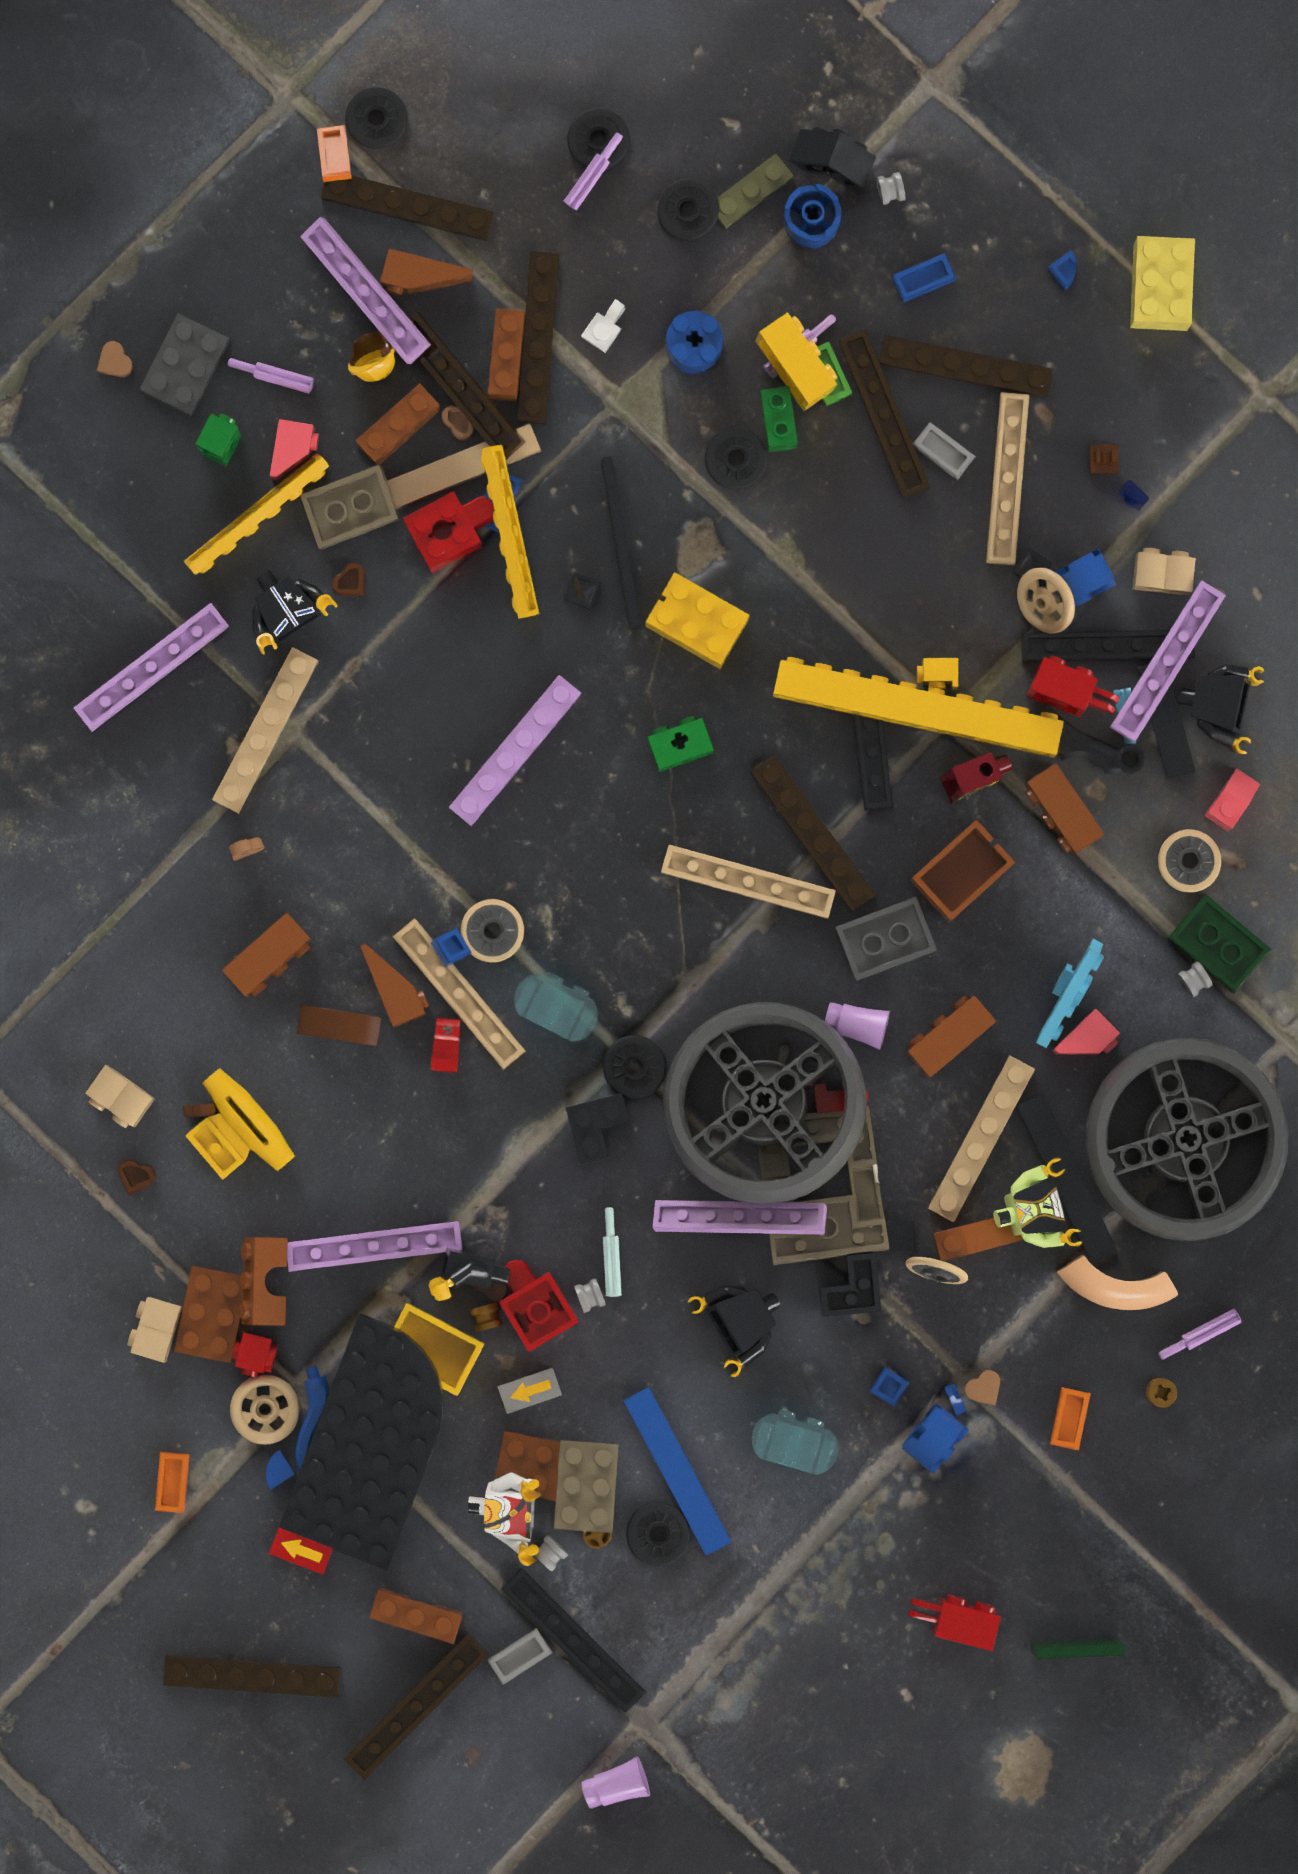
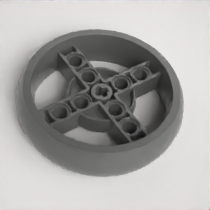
(828, 1051)
(1212, 1216)

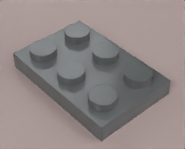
(184, 364)
(886, 939)

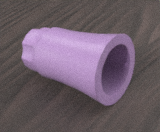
(858, 1023)
(616, 1784)

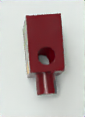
(967, 777)

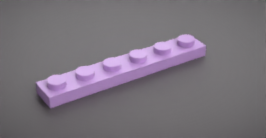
(365, 290)
(1167, 661)
(151, 667)
(515, 750)
(739, 1217)
(373, 1246)

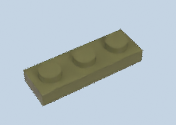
(752, 190)

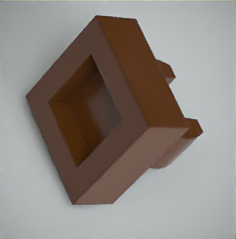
(1104, 459)

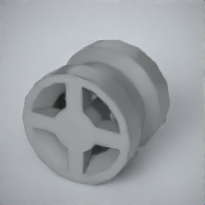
(890, 188)
(1195, 979)
(590, 1295)
(550, 1553)

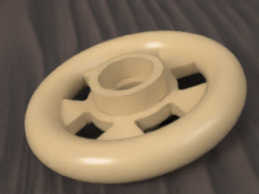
(1046, 600)
(267, 1434)

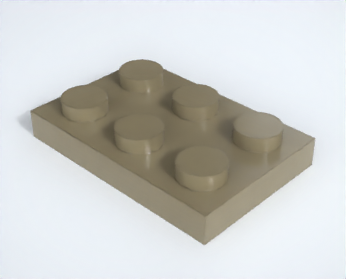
(350, 507)
(586, 1486)

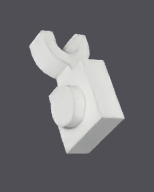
(602, 330)

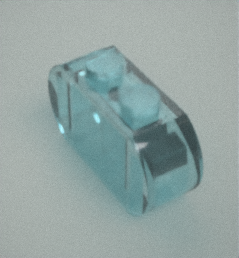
(556, 1007)
(794, 1442)

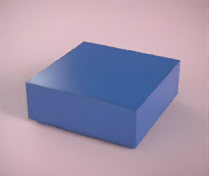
(450, 947)
(889, 1386)

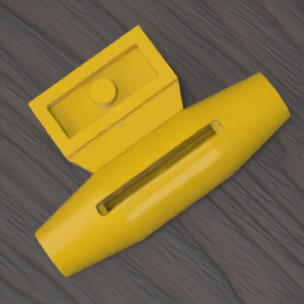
(240, 1126)

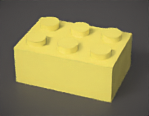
(1162, 283)

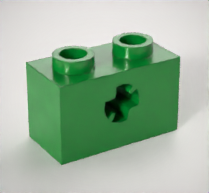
(778, 419)
(219, 439)
(696, 746)

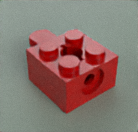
(447, 529)
(1069, 688)
(536, 1306)
(960, 1621)

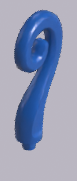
(317, 1393)

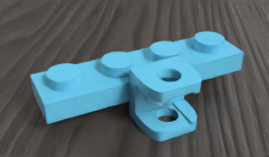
(1070, 988)

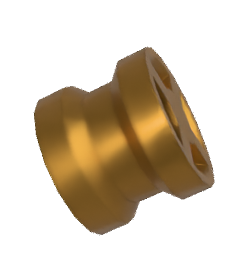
(486, 1317)
(1154, 1390)
(596, 1539)

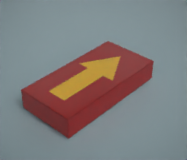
(300, 1551)

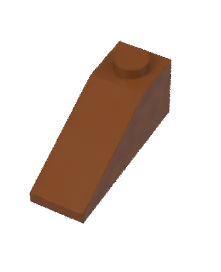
(418, 274)
(397, 993)
(972, 1239)

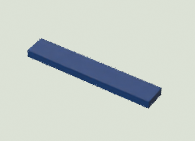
(677, 1471)

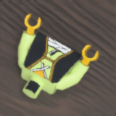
(1035, 1209)

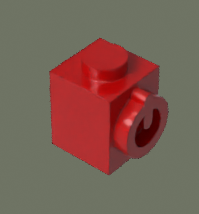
(254, 1354)

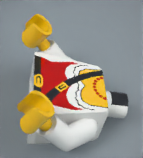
(509, 1513)

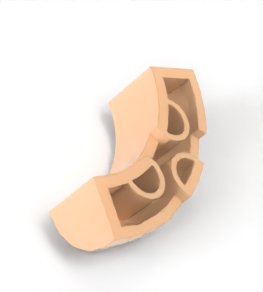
(1116, 1293)

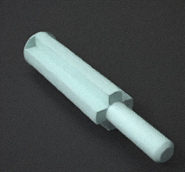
(611, 1256)

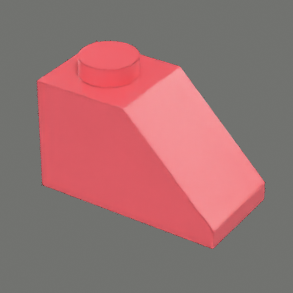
(292, 447)
(1232, 800)
(1089, 1037)

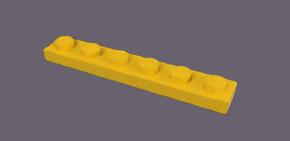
(248, 521)
(511, 541)

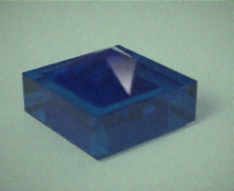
(1133, 495)

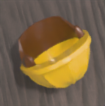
(371, 357)

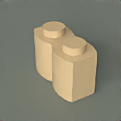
(1164, 572)
(119, 1096)
(155, 1329)

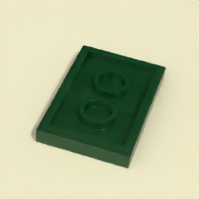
(1219, 943)
(1077, 1648)

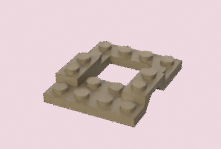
(853, 1221)

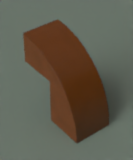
(339, 1025)

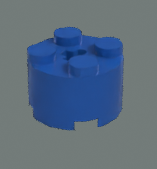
(808, 200)
(694, 325)
(1087, 576)
(934, 1438)

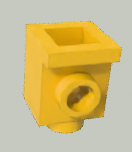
(938, 672)

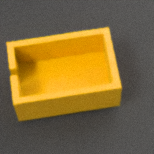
(796, 361)
(697, 620)
(447, 1347)

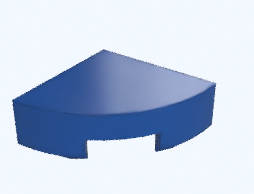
(1064, 269)
(954, 1398)
(278, 1470)

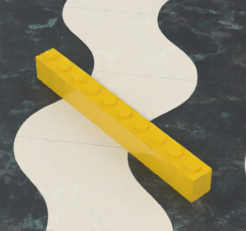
(918, 708)

